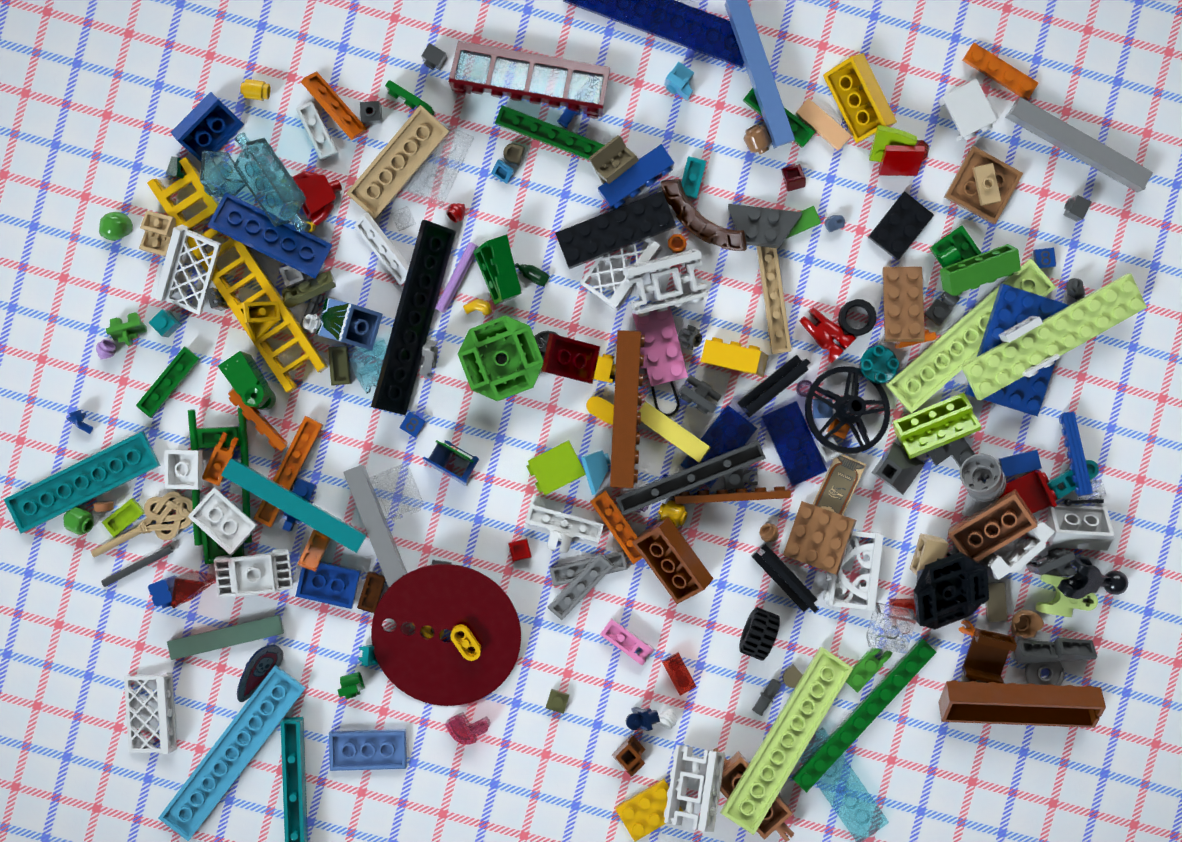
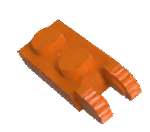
(219, 460)

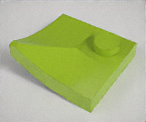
(889, 136)

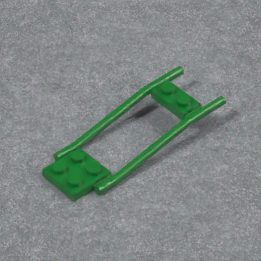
(207, 439)

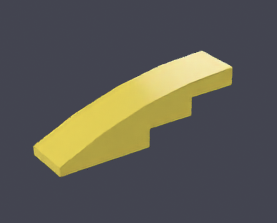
(673, 432)

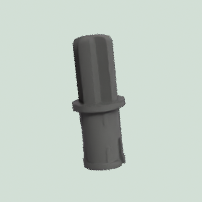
(766, 697)

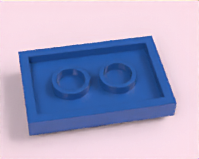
(329, 585)

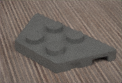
(763, 225)

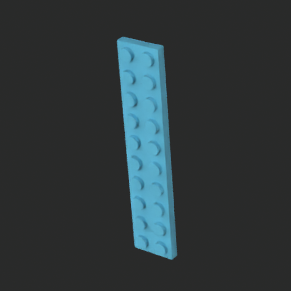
(232, 753)

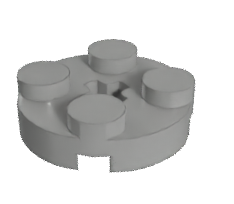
(430, 353)

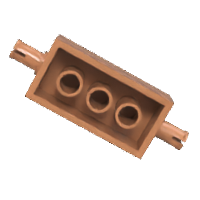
(778, 812)

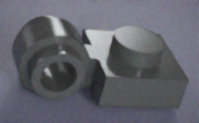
(938, 310)

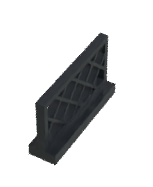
(773, 385)
(785, 578)

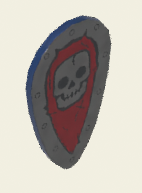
(257, 669)

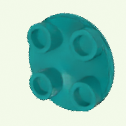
(879, 364)

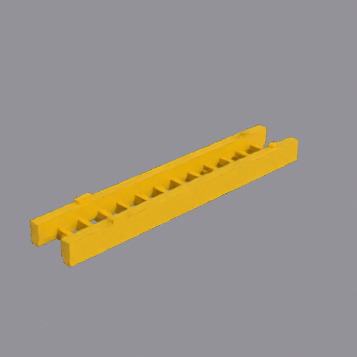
(228, 292)

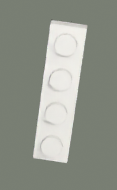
(382, 247)

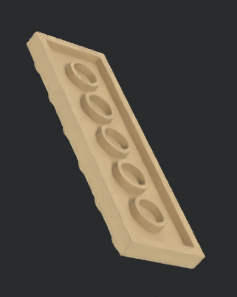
(398, 162)

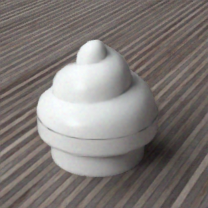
(667, 719)

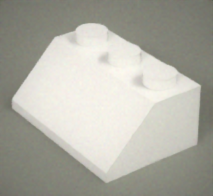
(1080, 527)

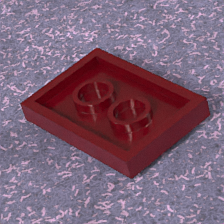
(570, 358)

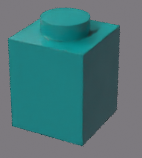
(165, 323)

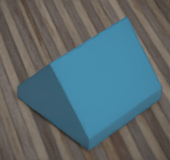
(503, 171)

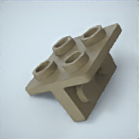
(612, 160)

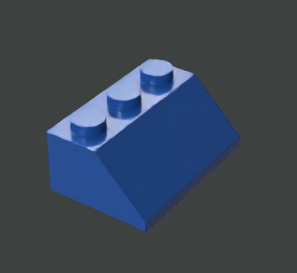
(207, 127)

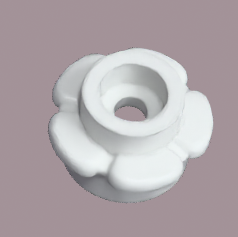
(311, 322)

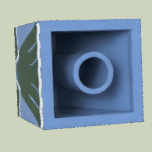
(349, 323)

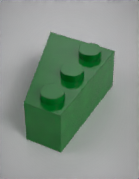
(498, 269)

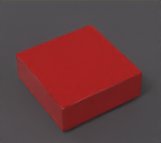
(520, 549)

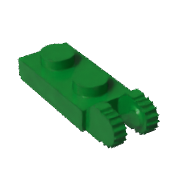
(410, 100)

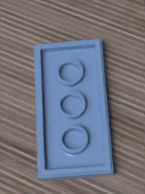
(367, 750)

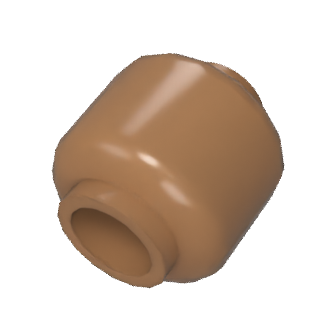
(757, 139)

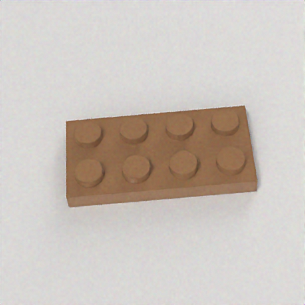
(903, 304)

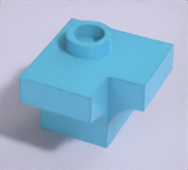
(678, 81)

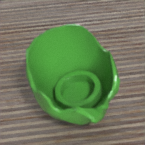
(115, 226)

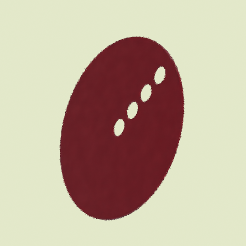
(442, 599)

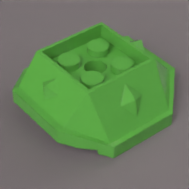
(480, 353)

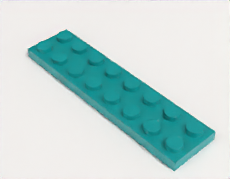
(82, 482)

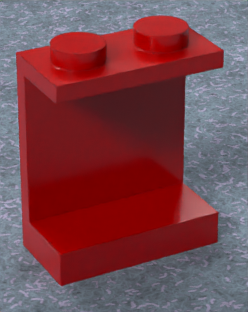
(1033, 490)

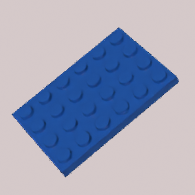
(1009, 309)

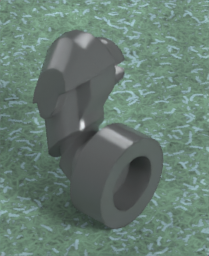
(1075, 289)

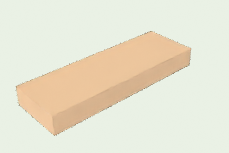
(823, 124)

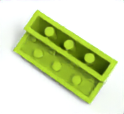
(936, 425)

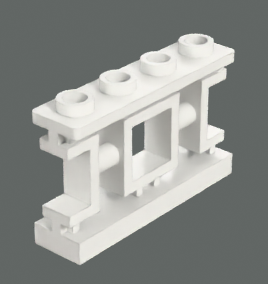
(662, 266)
(708, 788)

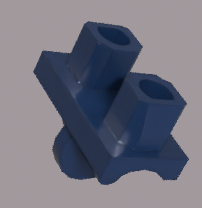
(642, 719)

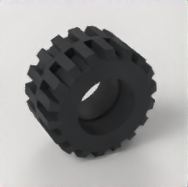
(759, 633)

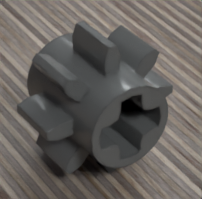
(690, 337)

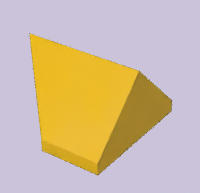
(260, 317)

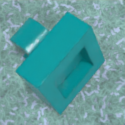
(368, 657)

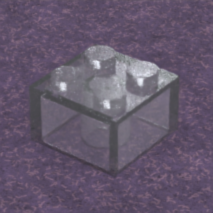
(891, 628)

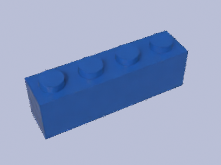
(636, 177)

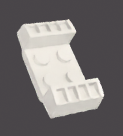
(1025, 551)
(253, 574)

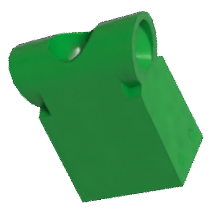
(248, 381)

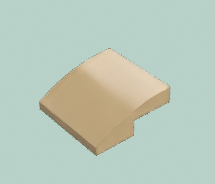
(157, 232)

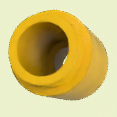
(255, 89)

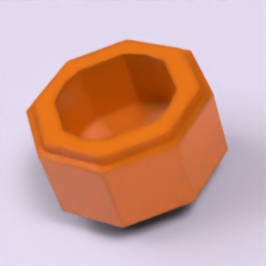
(677, 243)

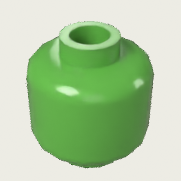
(78, 521)

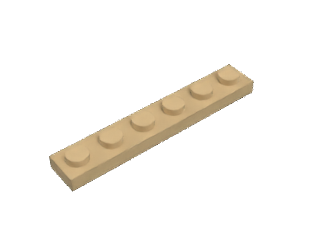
(773, 300)

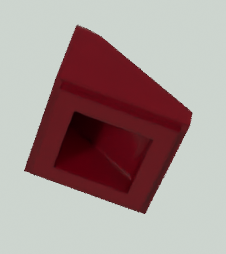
(793, 177)

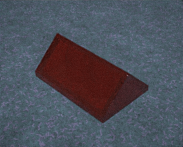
(189, 586)

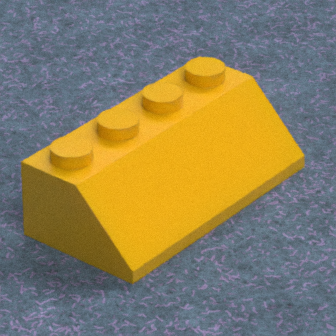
(859, 97)

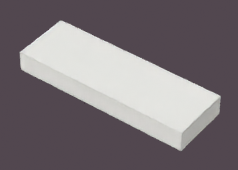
(316, 130)

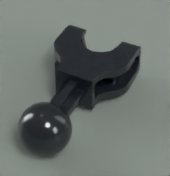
(1089, 579)

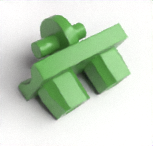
(126, 331)

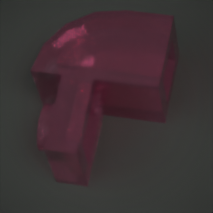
(463, 732)

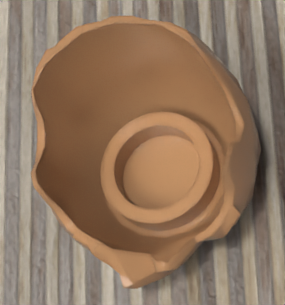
(1026, 623)

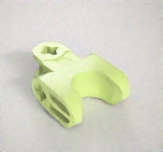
(1061, 604)

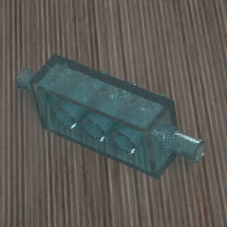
(270, 182)

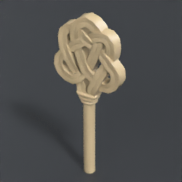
(144, 527)

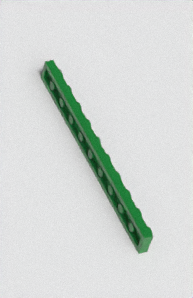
(863, 715)

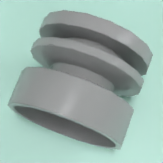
(976, 470)

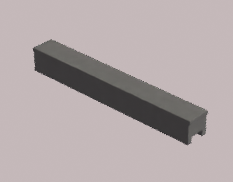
(690, 477)

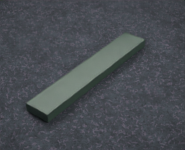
(225, 637)

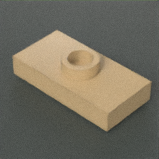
(986, 184)

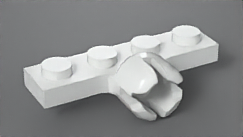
(563, 527)

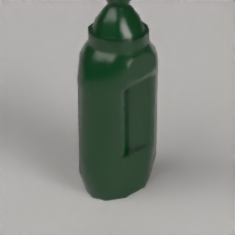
(533, 274)

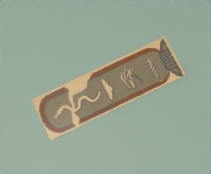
(839, 484)

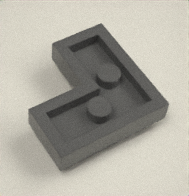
(957, 449)

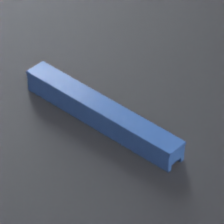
(759, 72)

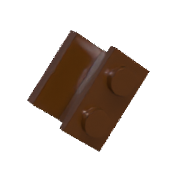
(987, 656)

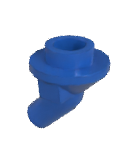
(76, 418)

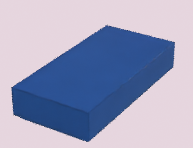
(1020, 463)

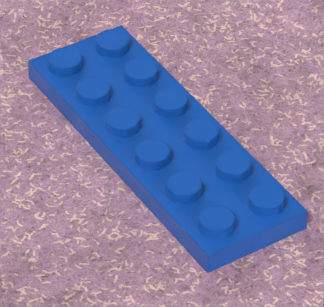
(283, 243)

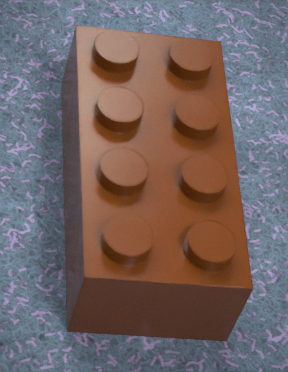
(672, 560)

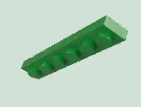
(547, 133)

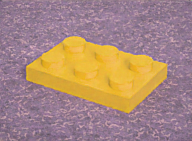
(645, 810)

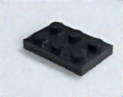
(900, 225)

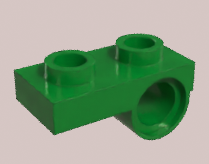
(351, 685)

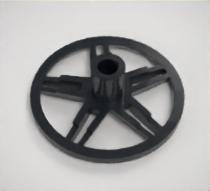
(848, 410)

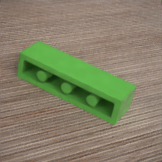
(980, 269)

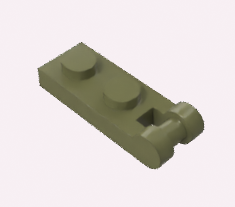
(308, 289)

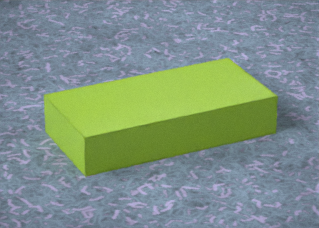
(123, 517)

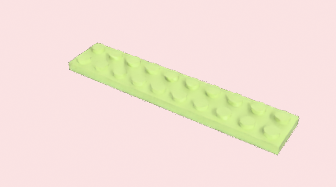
(1055, 336)
(959, 343)
(786, 740)

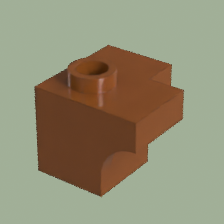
(629, 755)

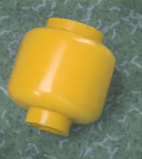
(675, 512)

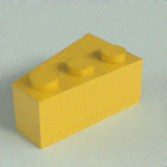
(734, 356)

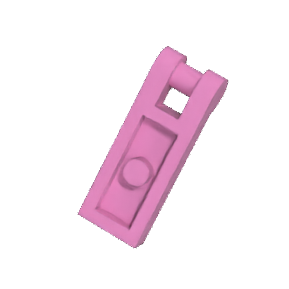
(626, 641)

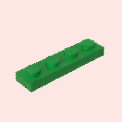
(800, 130)
(168, 382)

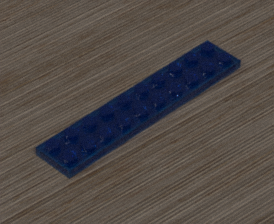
(673, 23)

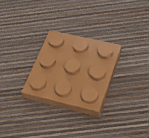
(964, 190)
(819, 537)

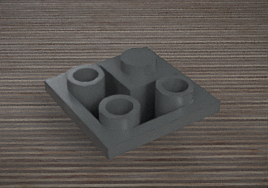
(897, 468)

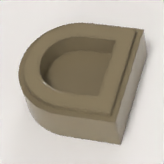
(513, 153)
(791, 676)

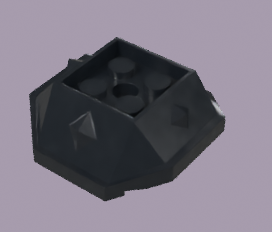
(949, 590)

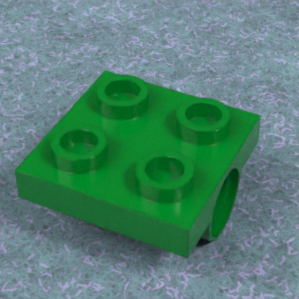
(954, 247)

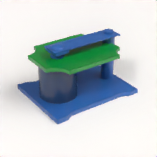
(441, 456)

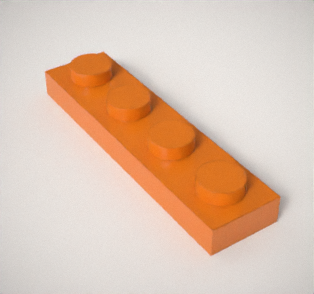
(1000, 71)
(333, 105)
(261, 422)
(617, 524)

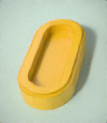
(601, 409)

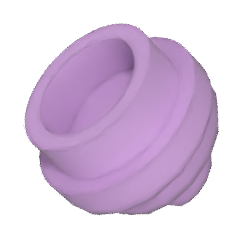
(105, 349)

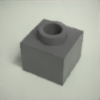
(433, 57)
(375, 117)
(1076, 208)

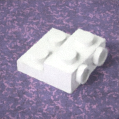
(183, 469)

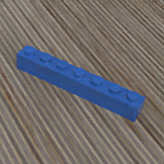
(1075, 454)

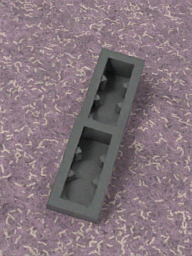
(1060, 650)

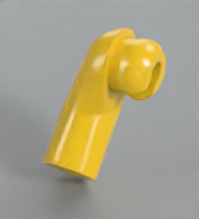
(479, 305)

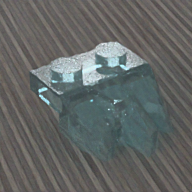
(368, 364)

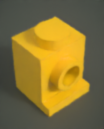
(605, 368)

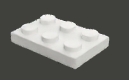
(222, 521)

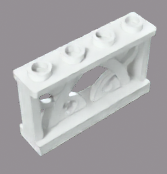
(869, 591)

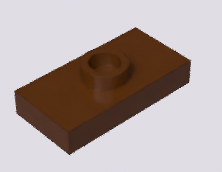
(371, 592)

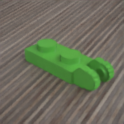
(866, 668)

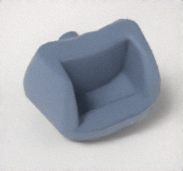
(834, 222)

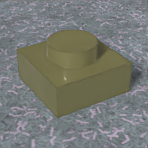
(557, 701)

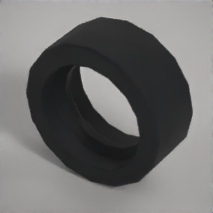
(871, 317)

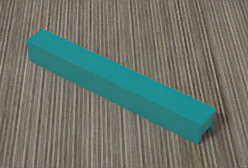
(294, 505)
(294, 779)

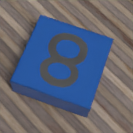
(1044, 257)
(412, 424)

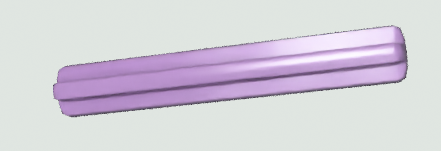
(456, 278)

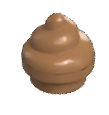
(769, 532)

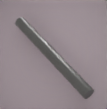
(136, 566)

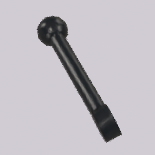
(1068, 502)

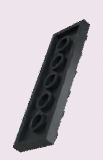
(615, 229)

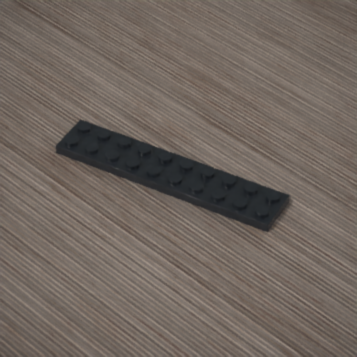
(413, 318)

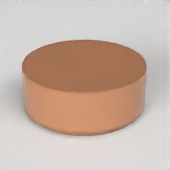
(103, 506)

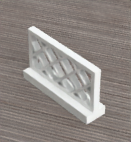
(174, 261)
(624, 289)
(165, 713)

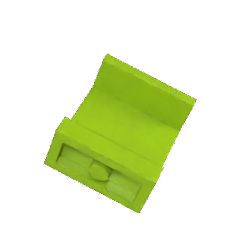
(555, 468)

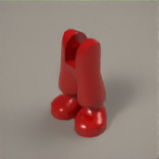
(825, 332)

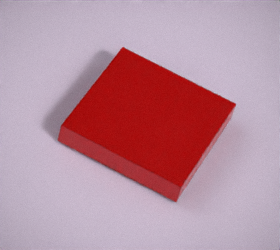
(901, 160)

